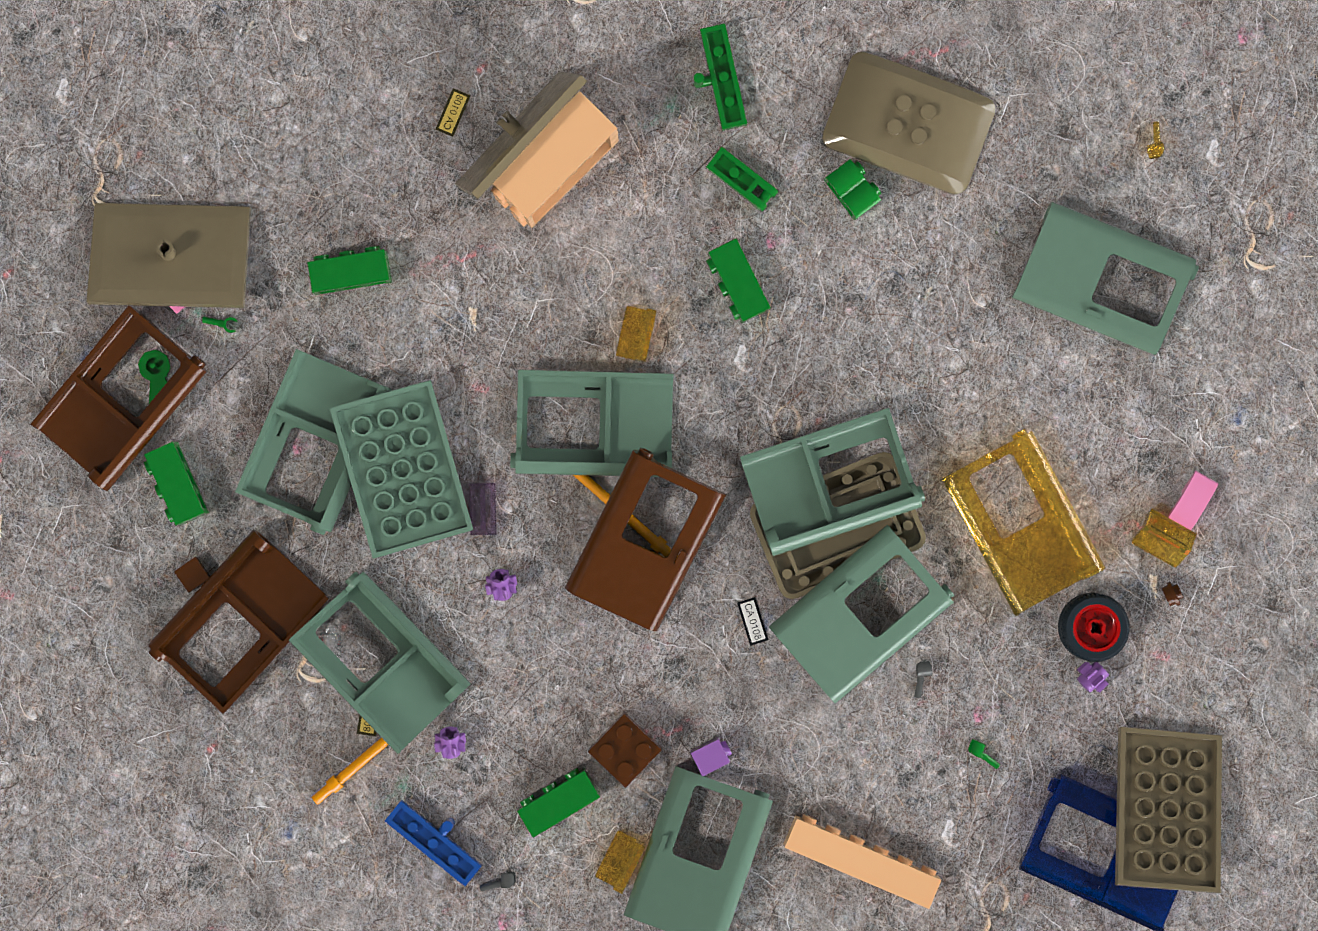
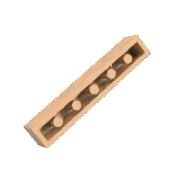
(862, 861)

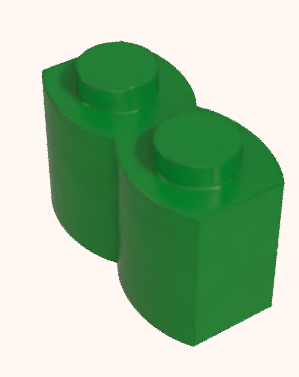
(853, 189)

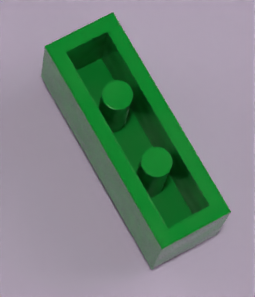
(349, 270)
(737, 281)
(175, 484)
(558, 801)

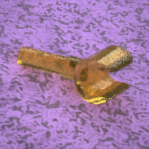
(1155, 150)

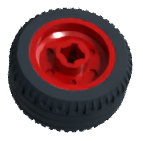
(1076, 627)

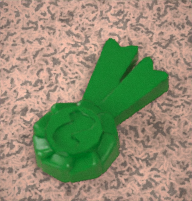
(155, 368)

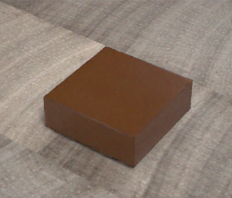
(192, 574)

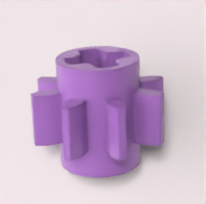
(501, 584)
(1092, 676)
(450, 742)

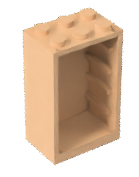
(555, 160)

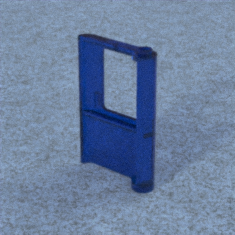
(1138, 904)

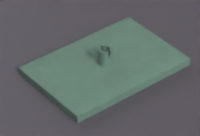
(401, 469)

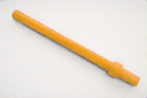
(657, 543)
(335, 782)

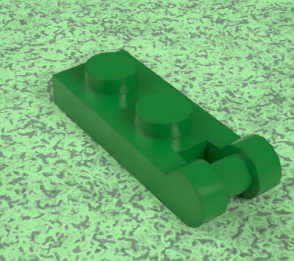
(741, 178)

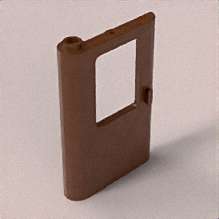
(96, 426)
(627, 576)
(261, 589)

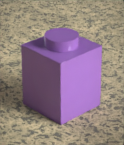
(711, 755)

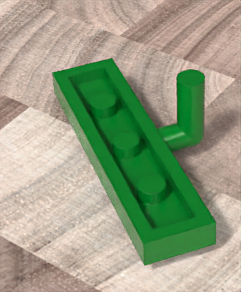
(722, 77)

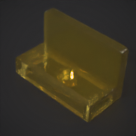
(636, 333)
(1164, 538)
(620, 860)

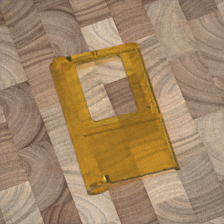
(1041, 555)

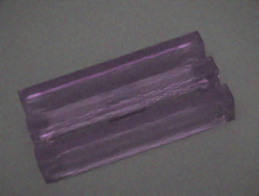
(472, 486)

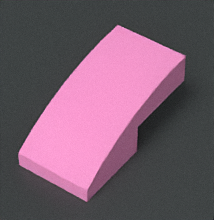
(1193, 500)

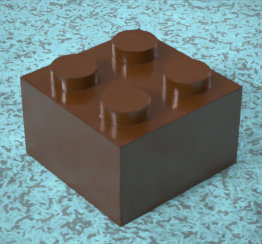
(625, 749)

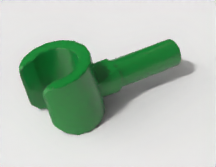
(219, 322)
(977, 748)

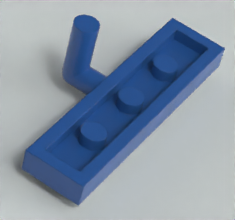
(434, 842)

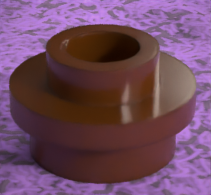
(1172, 593)

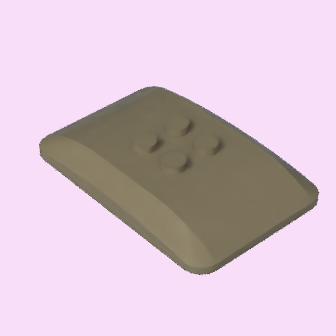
(909, 122)
(807, 566)

